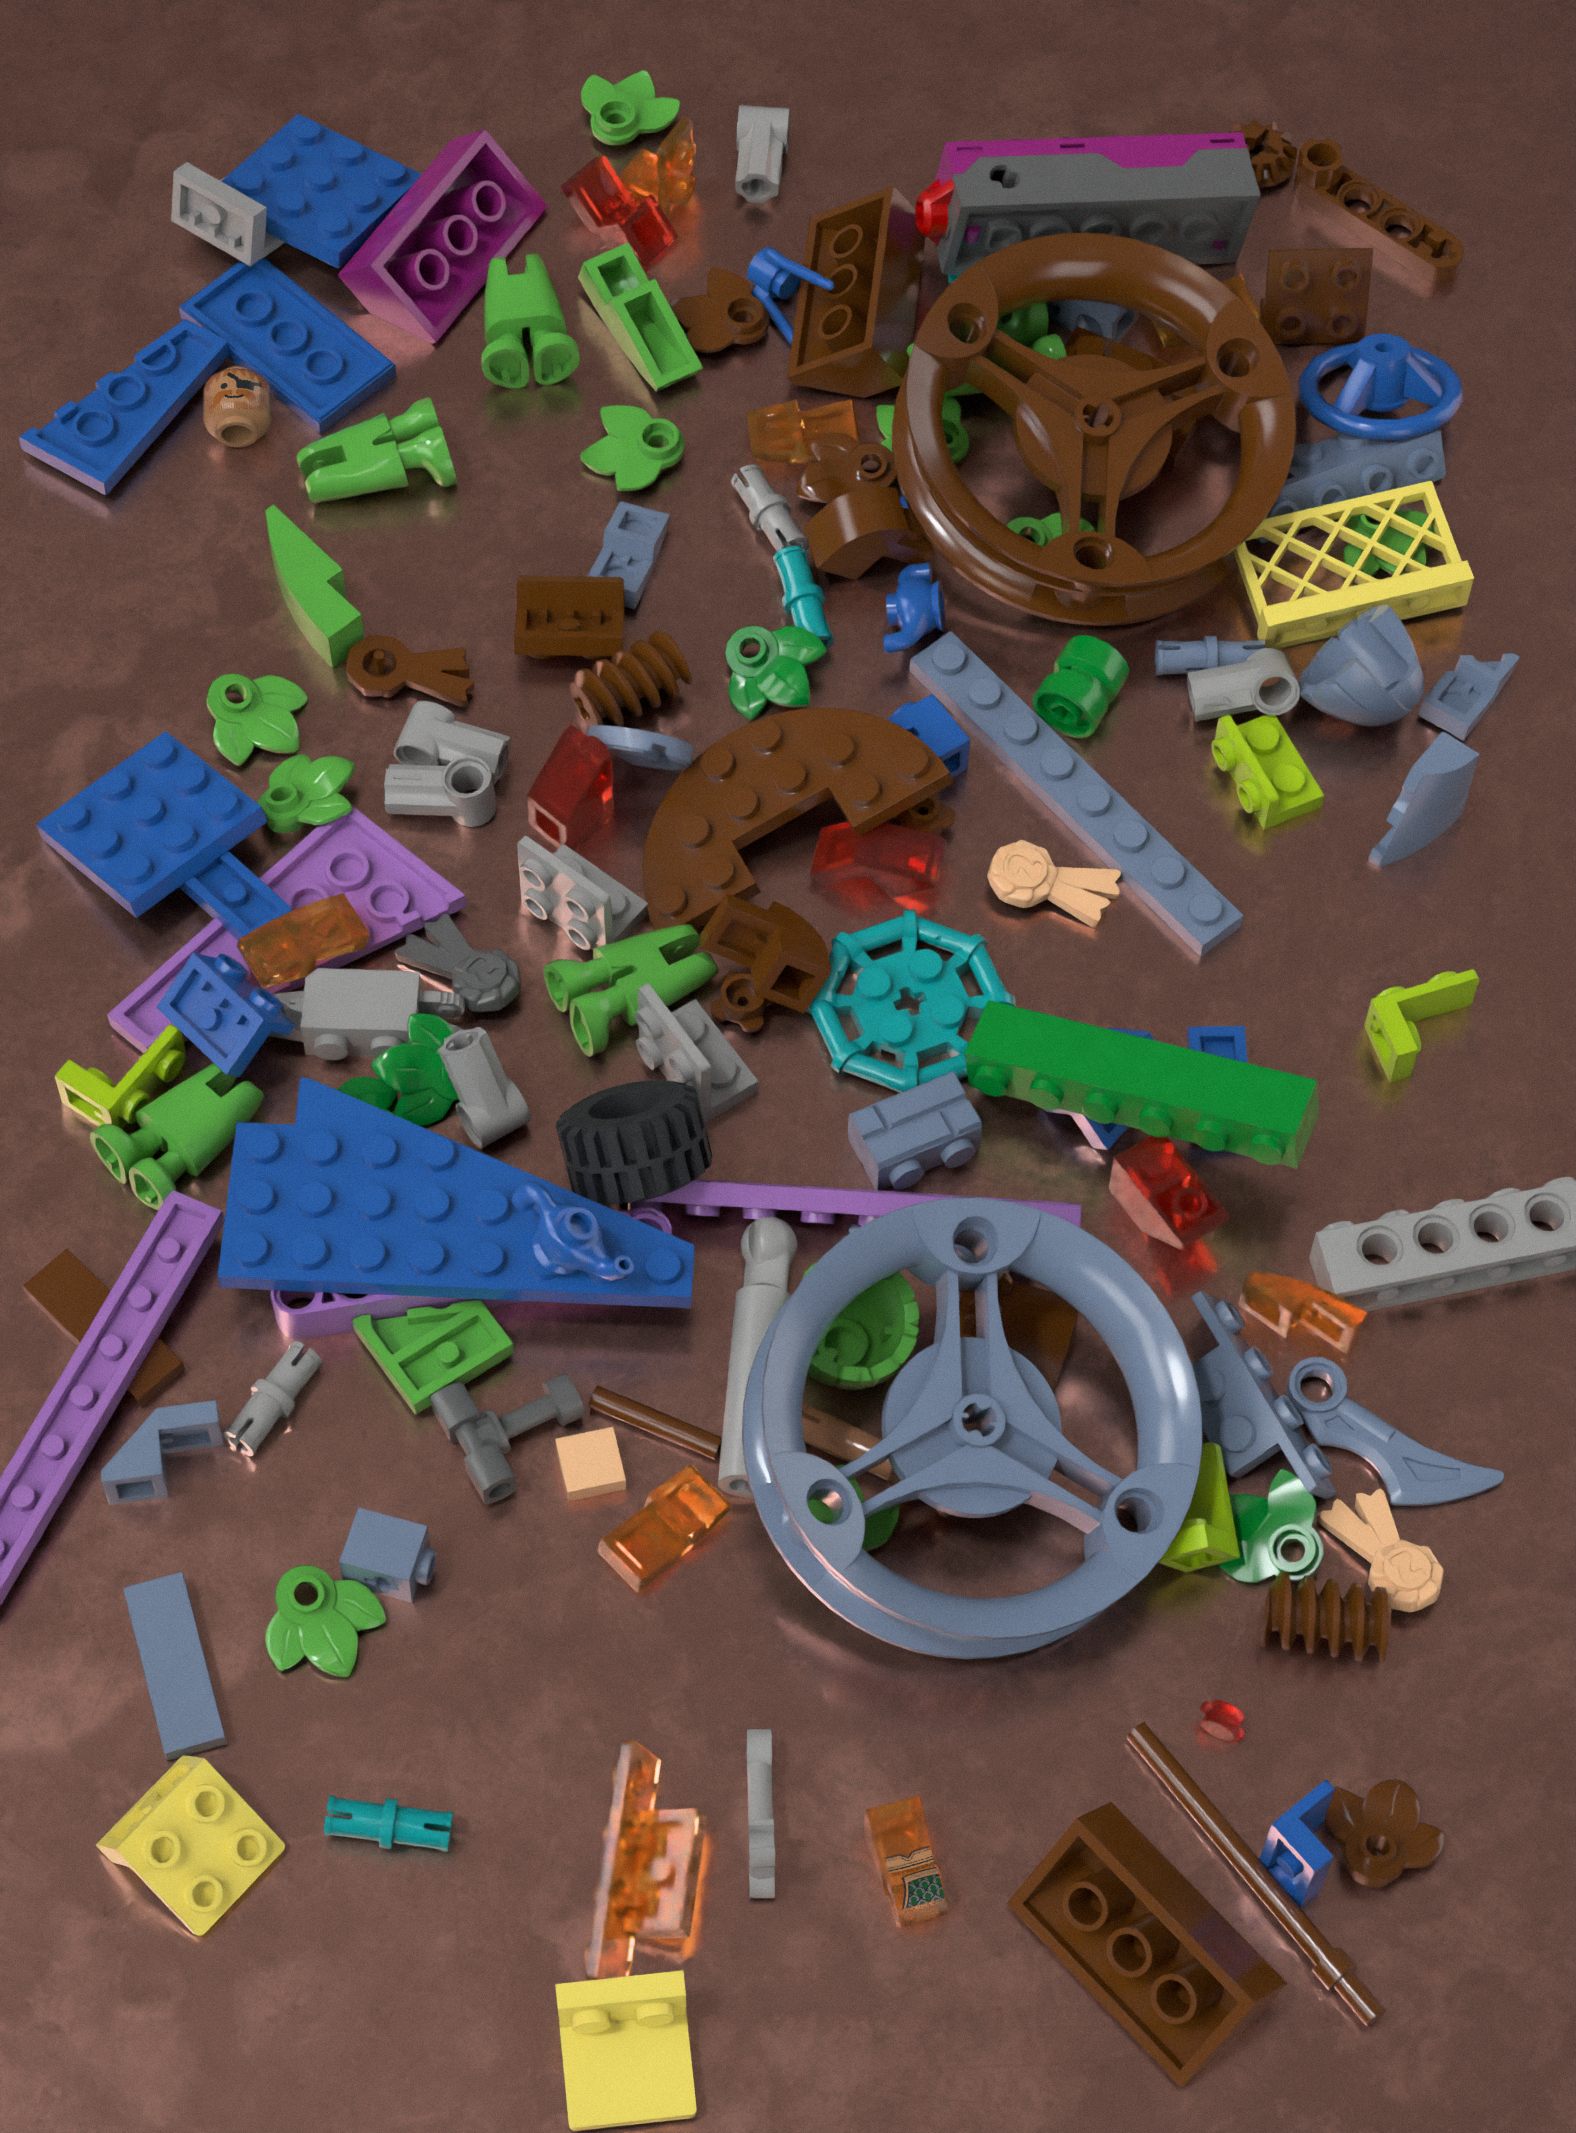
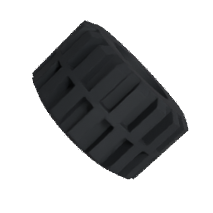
(634, 1141)

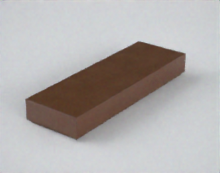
(73, 1299)

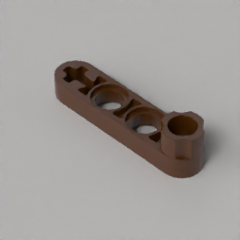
(1322, 173)

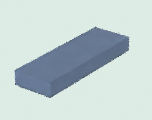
(174, 1666)

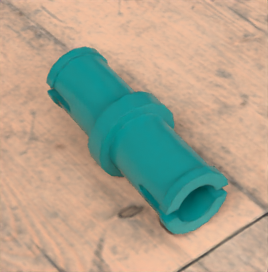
(802, 596)
(388, 1823)

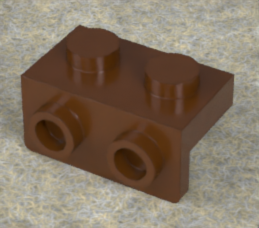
(569, 616)

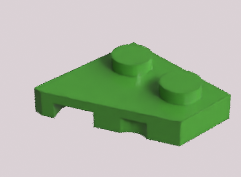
(434, 1347)

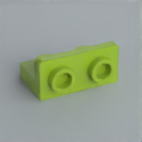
(1266, 769)

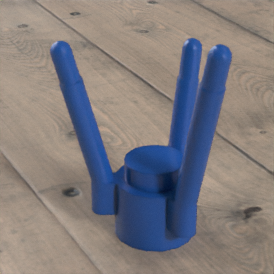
(780, 277)

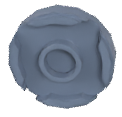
(645, 747)

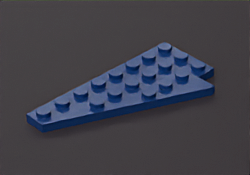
(402, 1211)

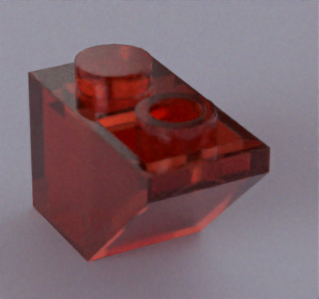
(572, 790)
(1164, 1193)

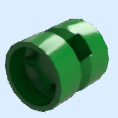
(1082, 686)

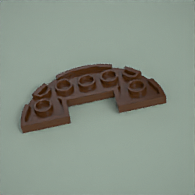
(765, 779)

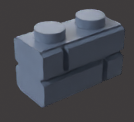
(915, 1132)

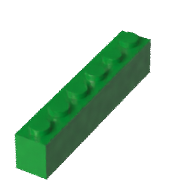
(1142, 1084)

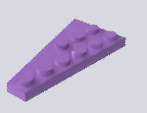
(348, 856)

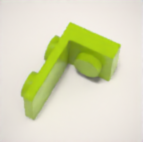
(1395, 1009)
(102, 1102)
(1208, 1527)

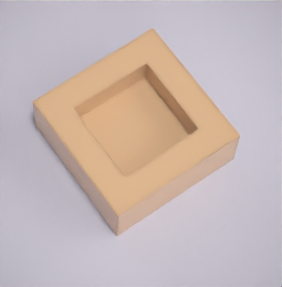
(590, 1464)

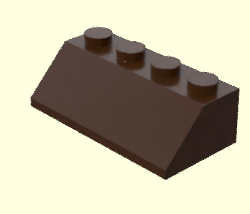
(861, 329)
(1145, 1943)

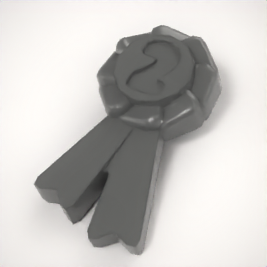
(482, 977)

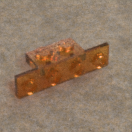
(646, 1867)

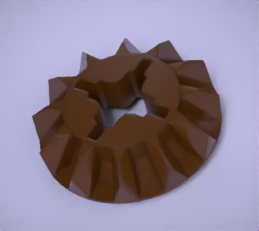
(1280, 154)

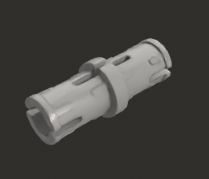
(767, 509)
(272, 1398)

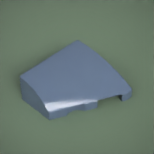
(1429, 799)

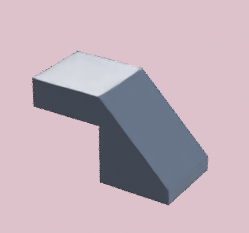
(140, 1465)

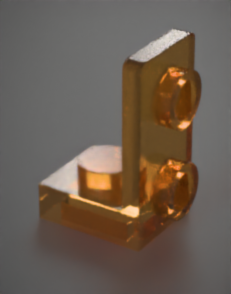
(666, 174)

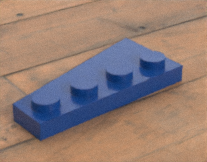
(129, 409)

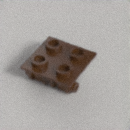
(1317, 295)
(1033, 1323)

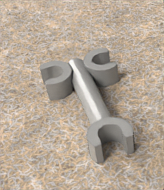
(760, 1814)

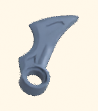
(1408, 1468)

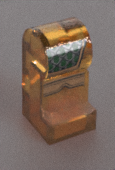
(905, 1861)

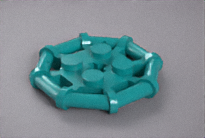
(899, 976)

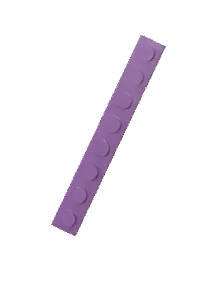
(816, 1203)
(100, 1375)

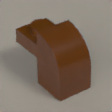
(861, 529)
(777, 944)

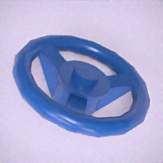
(1383, 379)

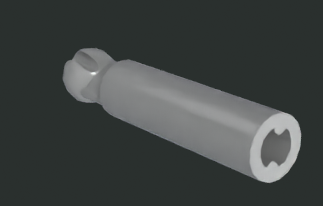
(768, 1251)

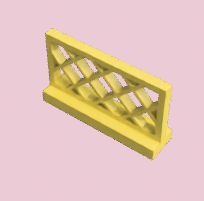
(1324, 612)

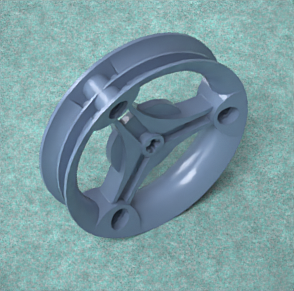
(975, 1470)

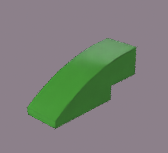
(639, 317)
(313, 590)

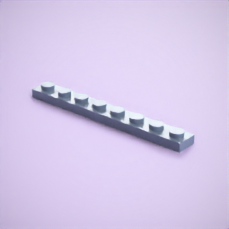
(1076, 793)

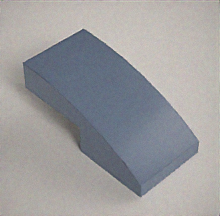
(631, 548)

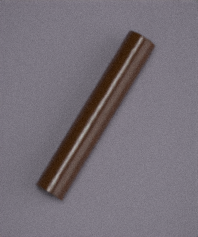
(656, 1422)

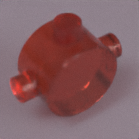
(1222, 1720)

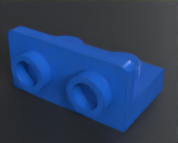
(223, 1011)

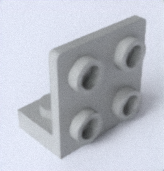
(221, 215)
(577, 895)
(693, 1052)

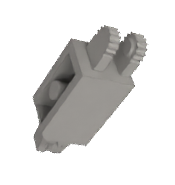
(360, 1010)

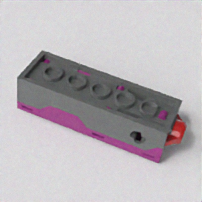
(1159, 189)

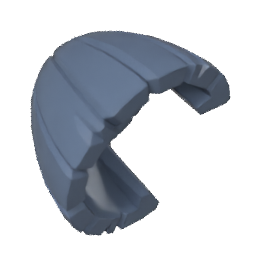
(1366, 672)

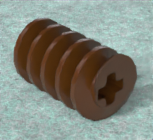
(630, 679)
(1327, 1616)

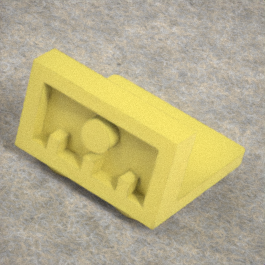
(193, 1843)
(626, 2050)

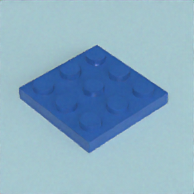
(321, 188)
(151, 823)

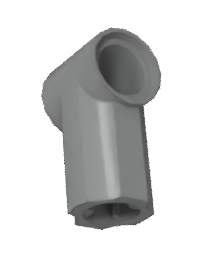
(760, 143)
(1239, 689)
(437, 738)
(441, 789)
(488, 1099)

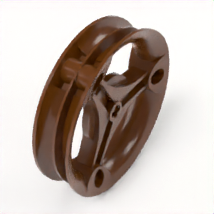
(1091, 426)

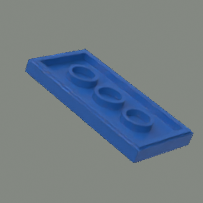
(290, 341)

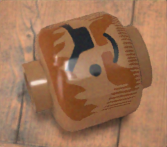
(237, 406)

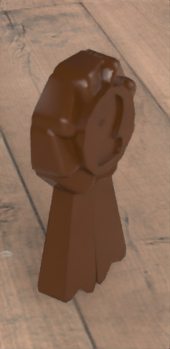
(385, 666)

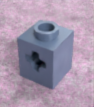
(388, 1555)

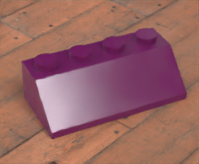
(441, 237)

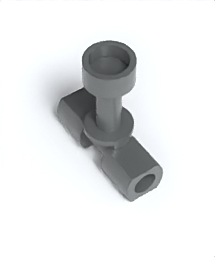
(486, 1436)

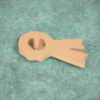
(1026, 876)
(1405, 1569)

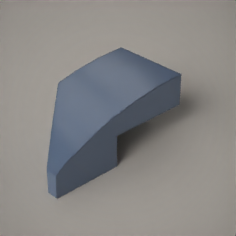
(1466, 693)

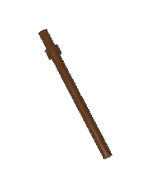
(1333, 1965)

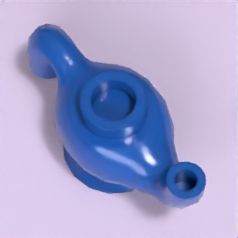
(915, 607)
(568, 1236)

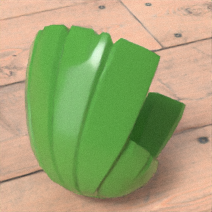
(869, 1337)

